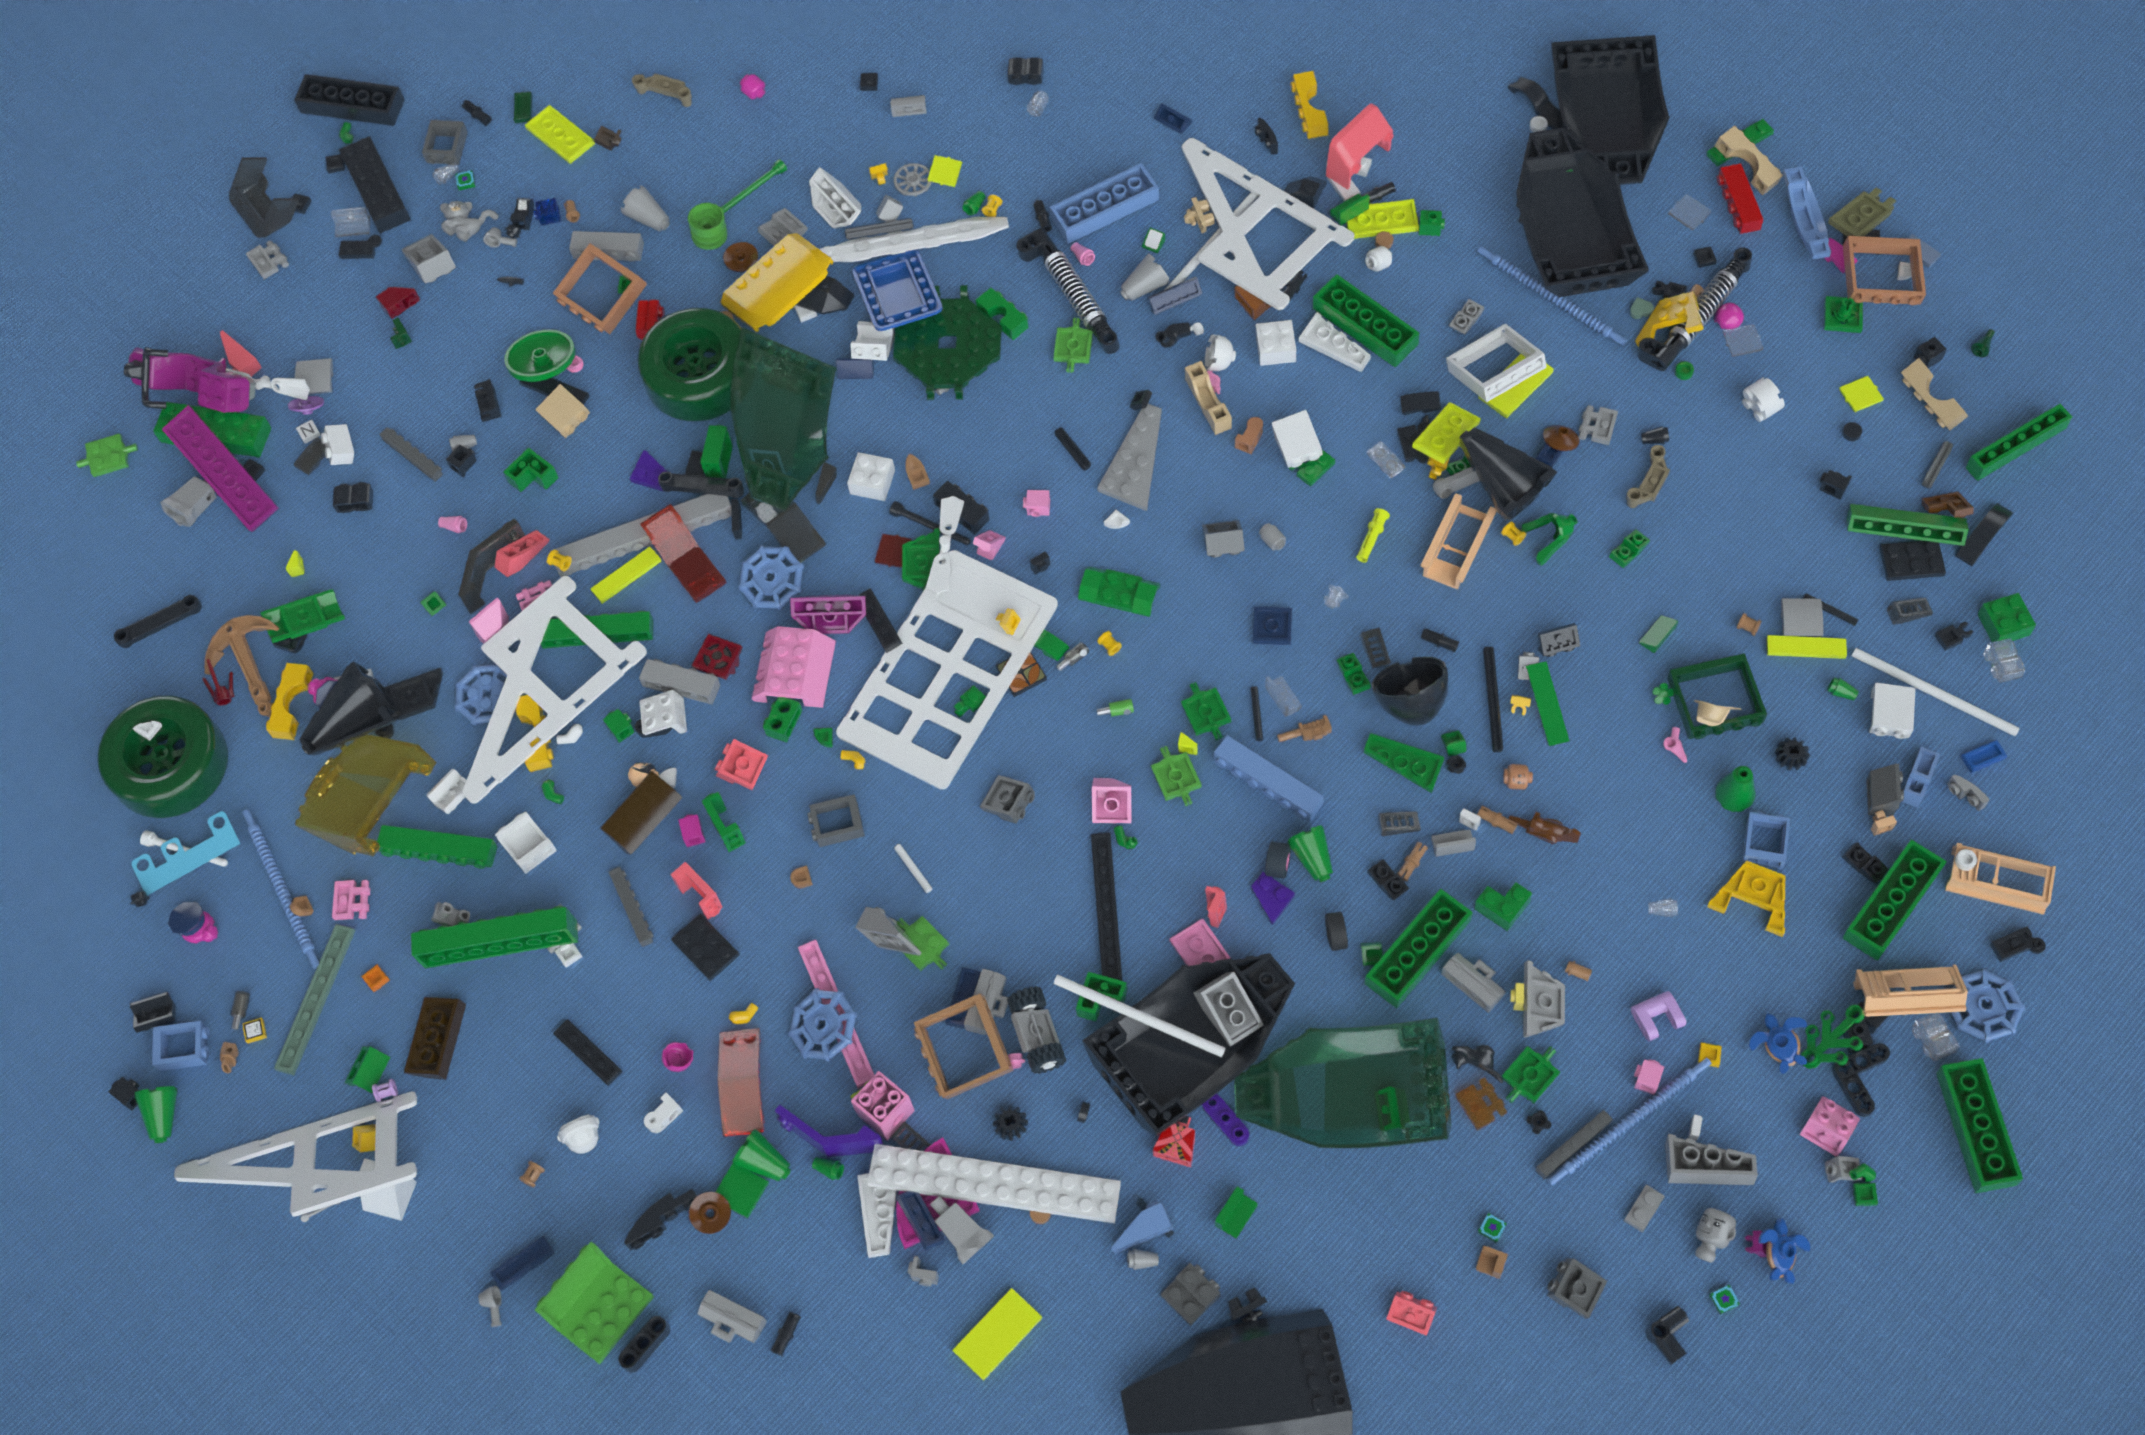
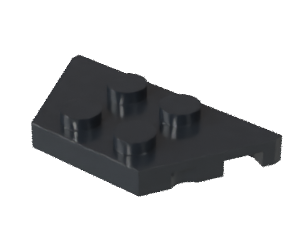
(416, 693)

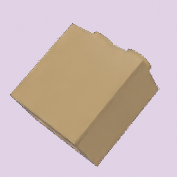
(563, 411)

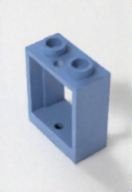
(1765, 858)
(160, 1046)

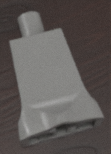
(189, 501)
(960, 1229)

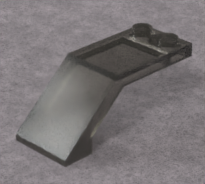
(788, 527)
(481, 560)

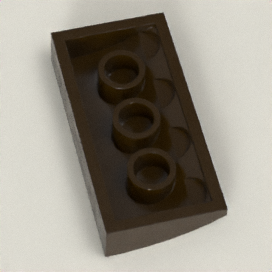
(640, 813)
(435, 1038)

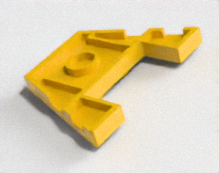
(1672, 312)
(1758, 887)

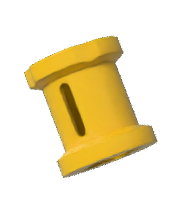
(992, 206)
(1517, 537)
(559, 560)
(1109, 643)

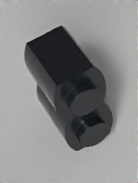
(1025, 71)
(353, 497)

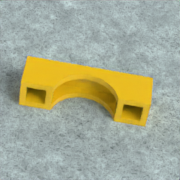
(1314, 120)
(293, 681)
(531, 713)

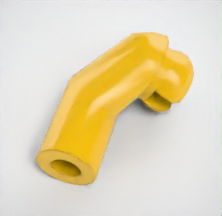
(855, 757)
(743, 1017)

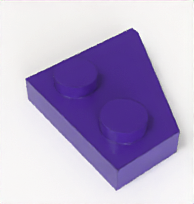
(647, 472)
(1272, 896)

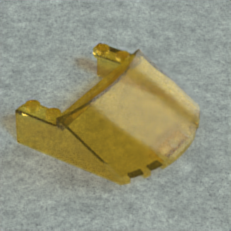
(357, 789)

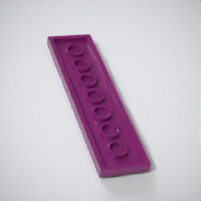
(220, 468)

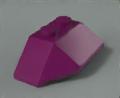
(829, 612)

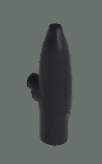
(511, 280)

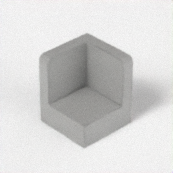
(889, 209)

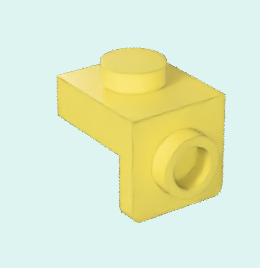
(1517, 997)

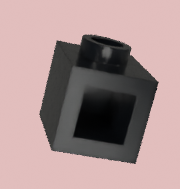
(1930, 352)
(1860, 1030)
(125, 1092)

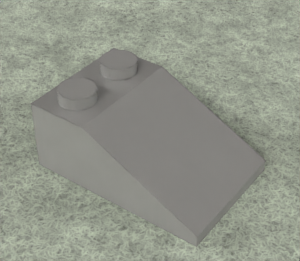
(429, 258)
(885, 932)
(1229, 1008)

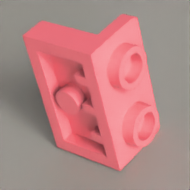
(1216, 905)
(1412, 1312)

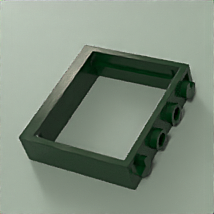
(1711, 668)

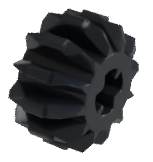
(1799, 756)
(1012, 1129)

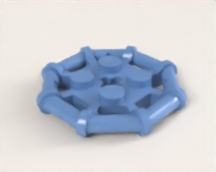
(778, 584)
(476, 693)
(1995, 1013)
(832, 1028)

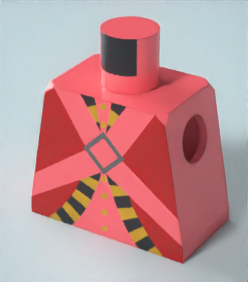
(1176, 1143)

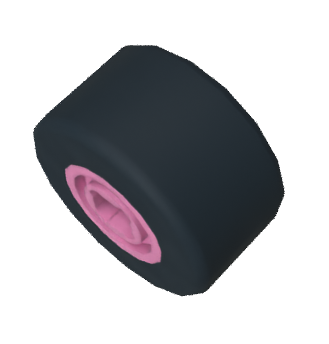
(1277, 860)

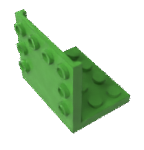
(593, 1303)

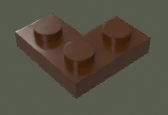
(1953, 502)

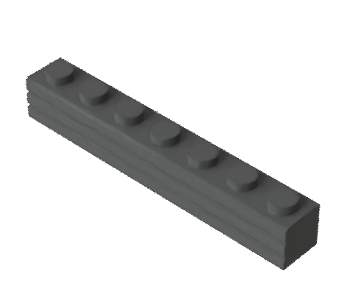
(411, 454)
(631, 906)
(1574, 1144)

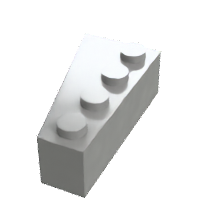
(1707, 1164)

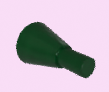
(1982, 346)

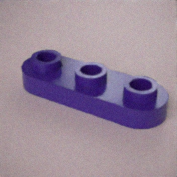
(1228, 1127)

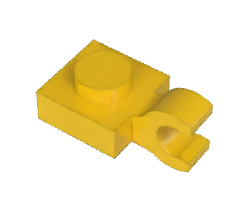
(1436, 468)

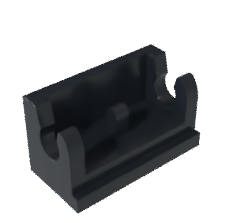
(487, 401)

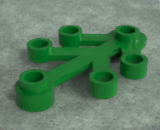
(1830, 1039)

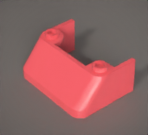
(1355, 142)

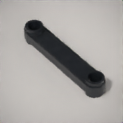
(701, 484)
(157, 621)

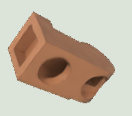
(1251, 436)

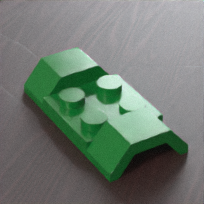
(1118, 590)
(304, 616)

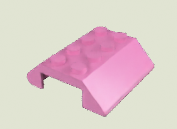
(794, 665)

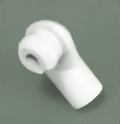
(572, 735)

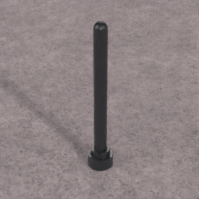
(897, 509)

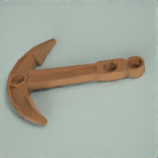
(243, 654)

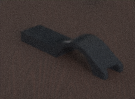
(1539, 100)

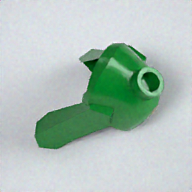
(1564, 529)

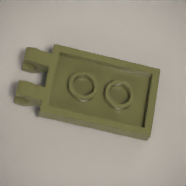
(1862, 214)

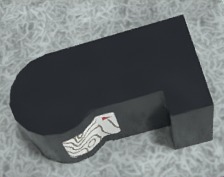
(523, 213)

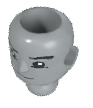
(1715, 1232)

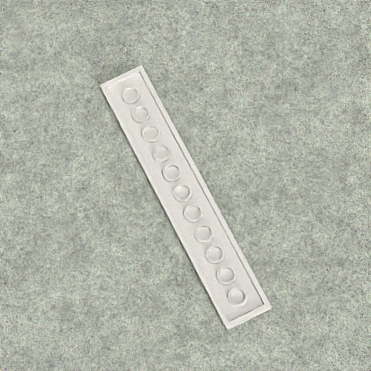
(994, 1183)

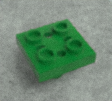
(1843, 311)

